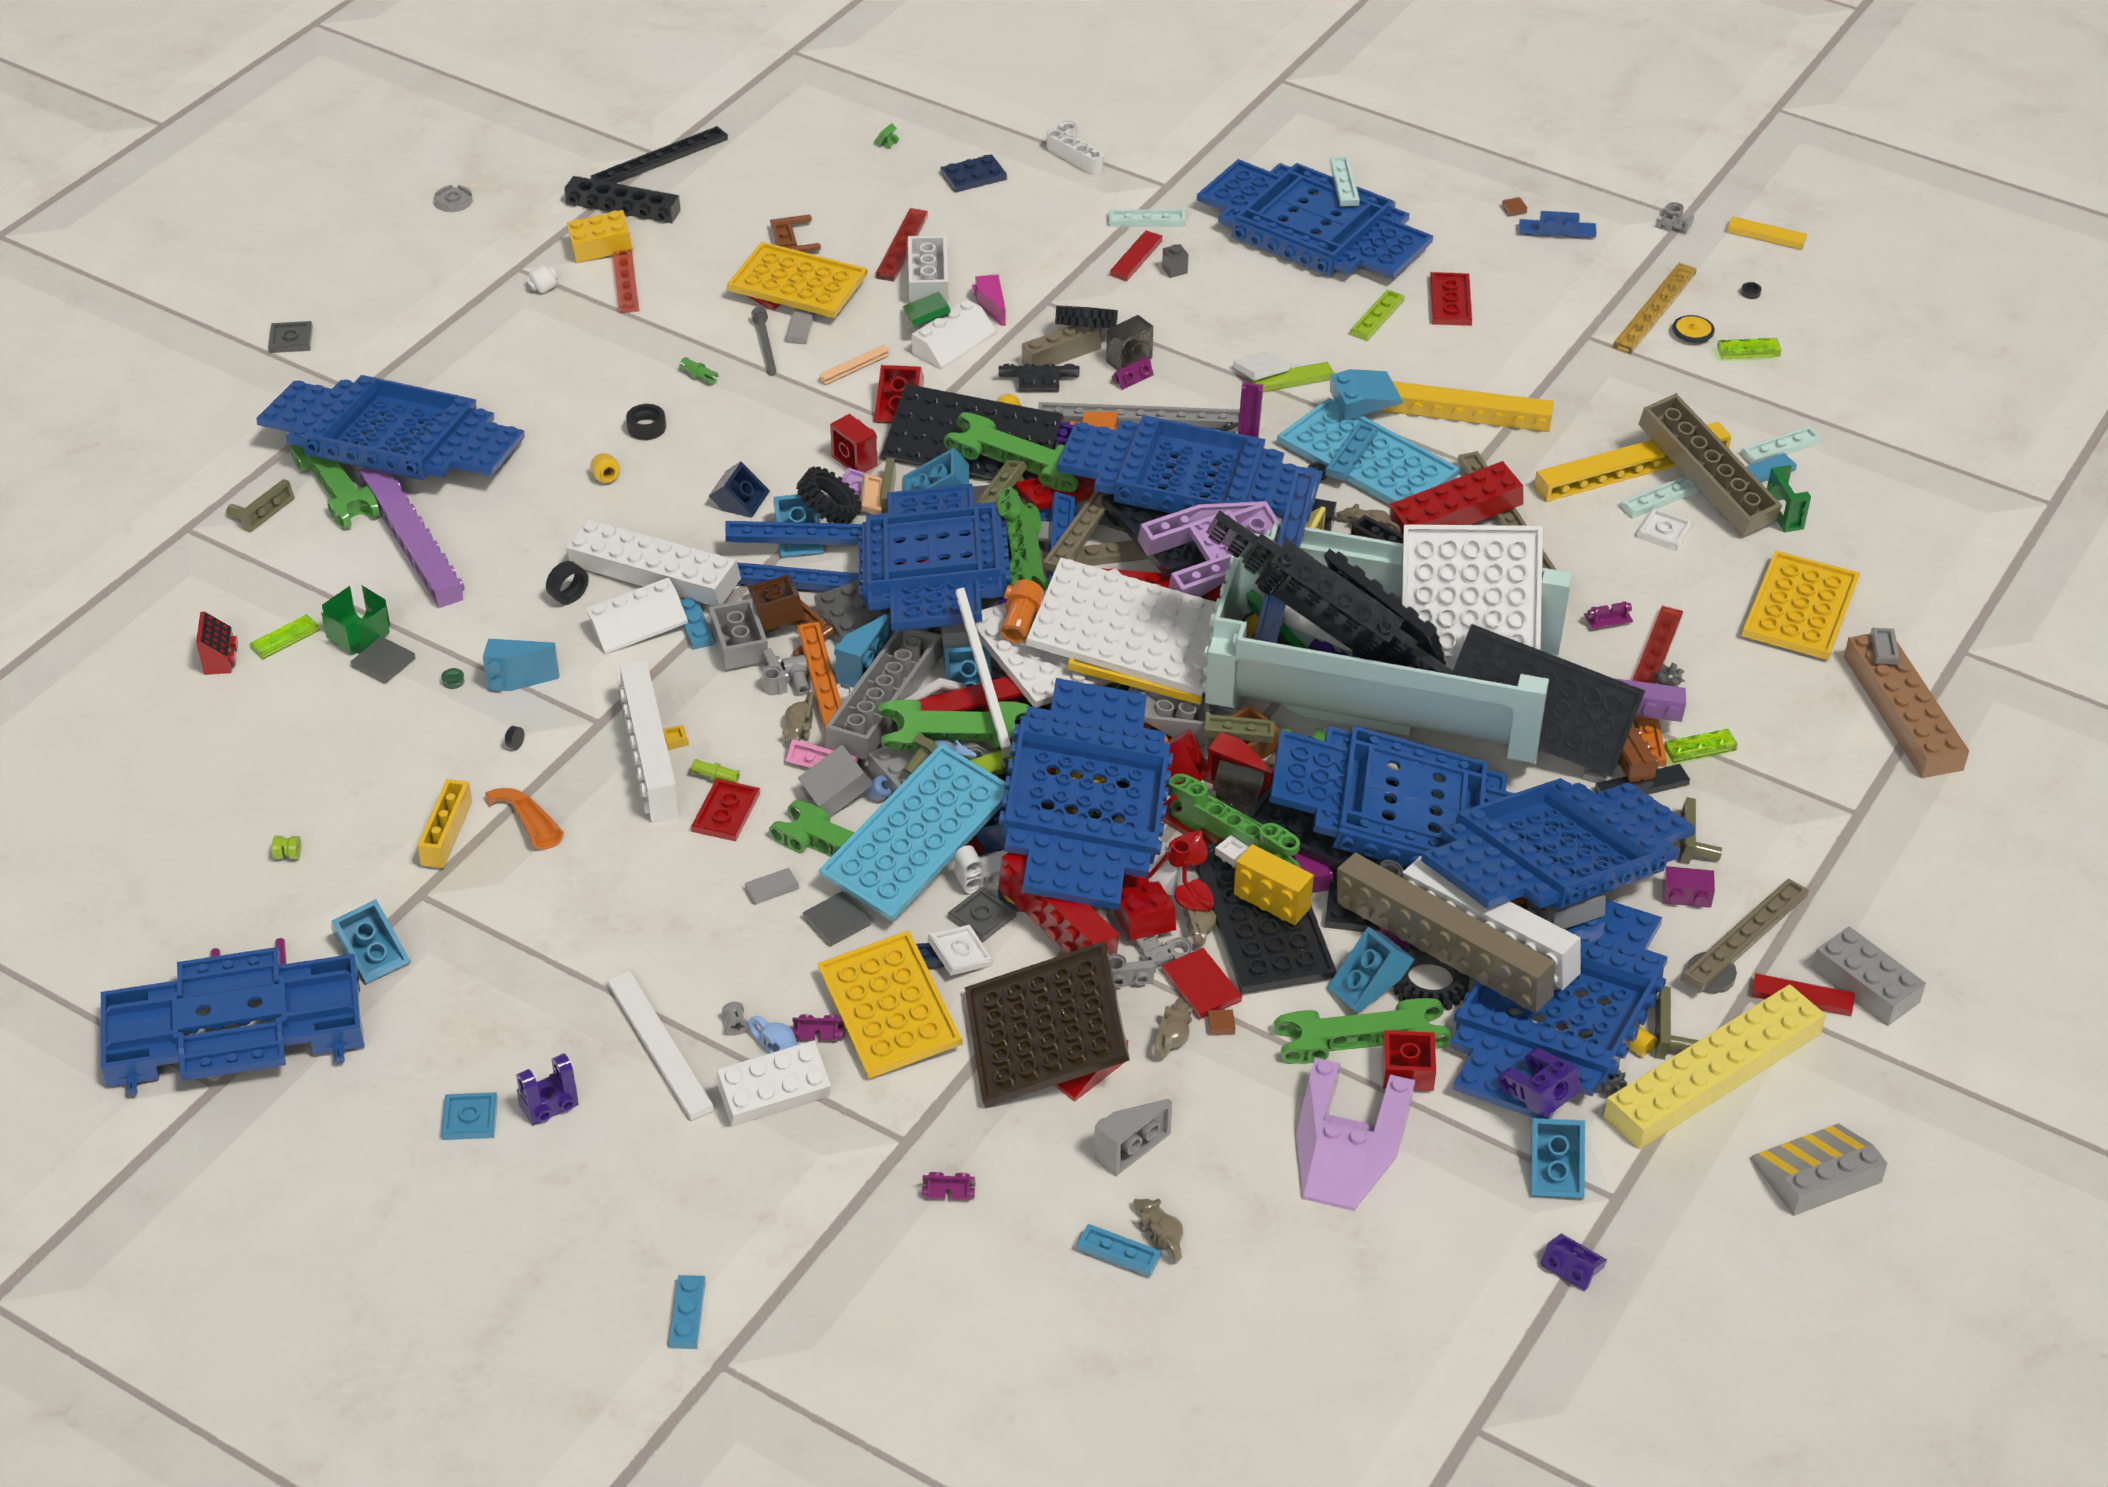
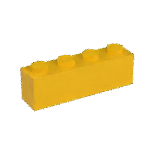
(444, 823)

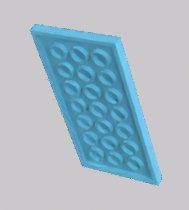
(1388, 468)
(915, 832)

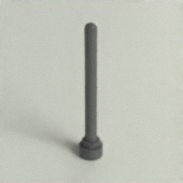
(760, 316)

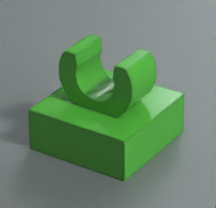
(887, 137)

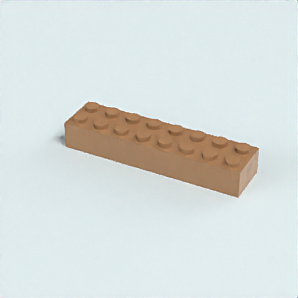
(1908, 710)

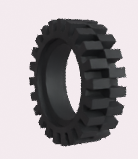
(1086, 316)
(847, 502)
(1447, 996)

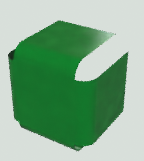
(347, 628)

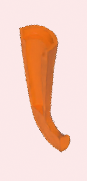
(539, 825)

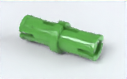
(699, 370)

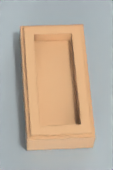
(871, 494)

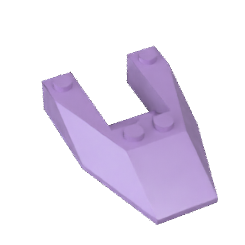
(1192, 526)
(1344, 1156)

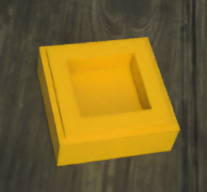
(675, 737)

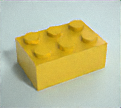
(599, 236)
(1273, 884)

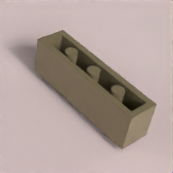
(1061, 345)

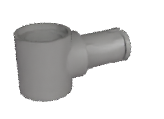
(797, 672)

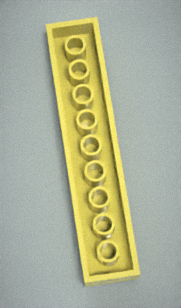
(1714, 1066)

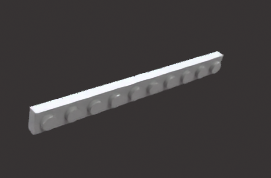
(1195, 416)

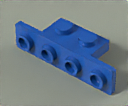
(1558, 223)

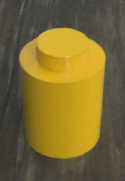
(1644, 1043)

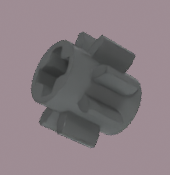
(1664, 673)
(1613, 1085)

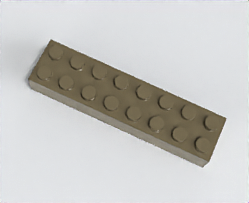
(1710, 465)

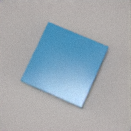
(469, 1116)

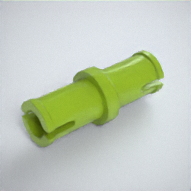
(714, 771)

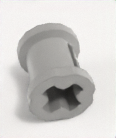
(735, 1018)

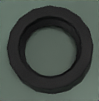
(644, 412)
(559, 575)

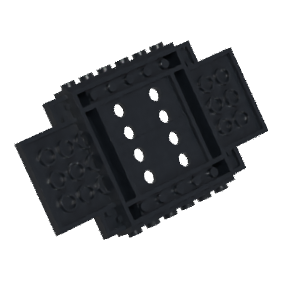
(1323, 597)

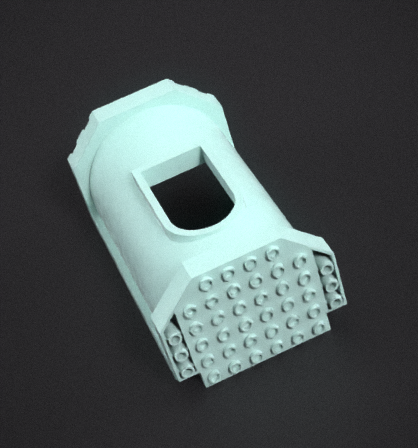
(1368, 690)

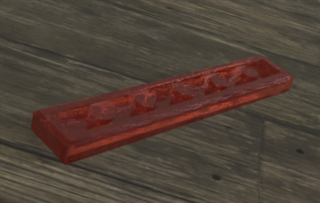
(898, 249)
(625, 281)
(1658, 645)

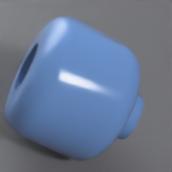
(880, 789)

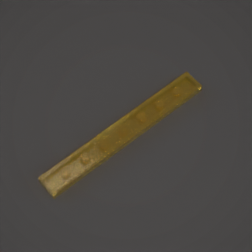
(1654, 308)

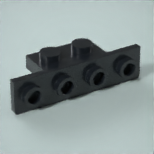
(1038, 378)

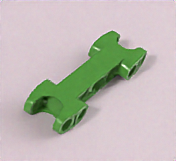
(983, 438)
(346, 498)
(1023, 527)
(944, 724)
(1205, 811)
(810, 829)
(1319, 1036)

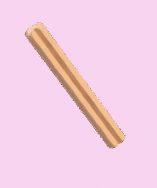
(854, 364)

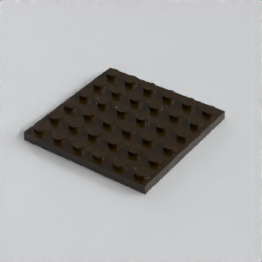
(1046, 1024)

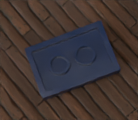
(973, 173)

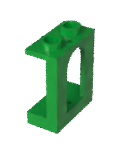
(1796, 503)

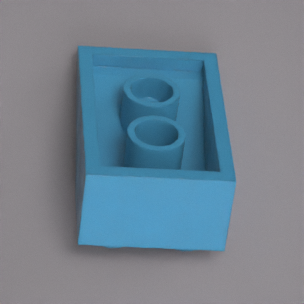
(1363, 392)
(941, 471)
(793, 509)
(859, 650)
(519, 663)
(961, 665)
(371, 939)
(1369, 970)
(1558, 1158)

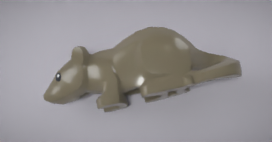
(1354, 513)
(799, 720)
(1200, 924)
(1173, 1028)
(1165, 1228)

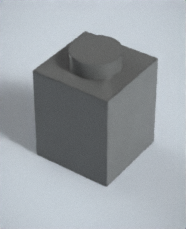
(1175, 260)

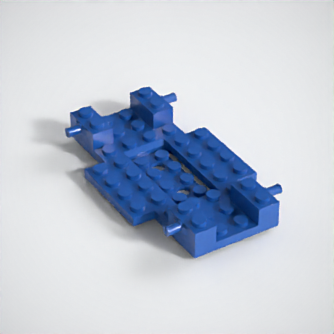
(312, 999)

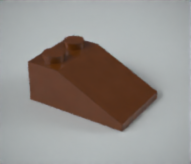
(777, 603)

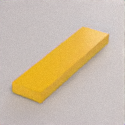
(1767, 233)

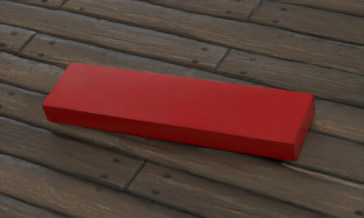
(1136, 255)
(1824, 998)

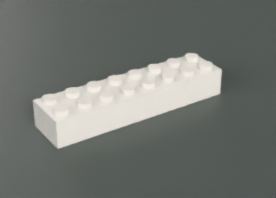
(648, 559)
(647, 741)
(1509, 919)

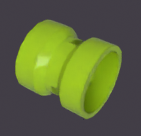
(286, 847)

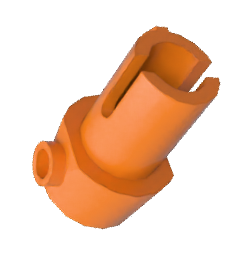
(1022, 607)

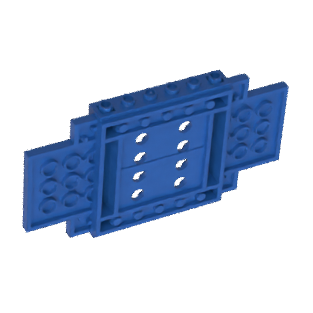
(1362, 236)
(335, 418)
(1136, 457)
(930, 527)
(1097, 735)
(1347, 785)
(1615, 825)
(1611, 967)

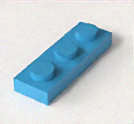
(697, 626)
(1119, 1250)
(687, 1312)

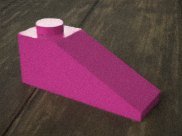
(990, 296)

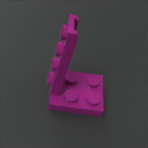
(1250, 409)

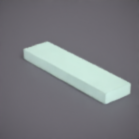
(1344, 181)
(1145, 218)
(1785, 444)
(1658, 497)

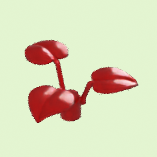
(1183, 851)

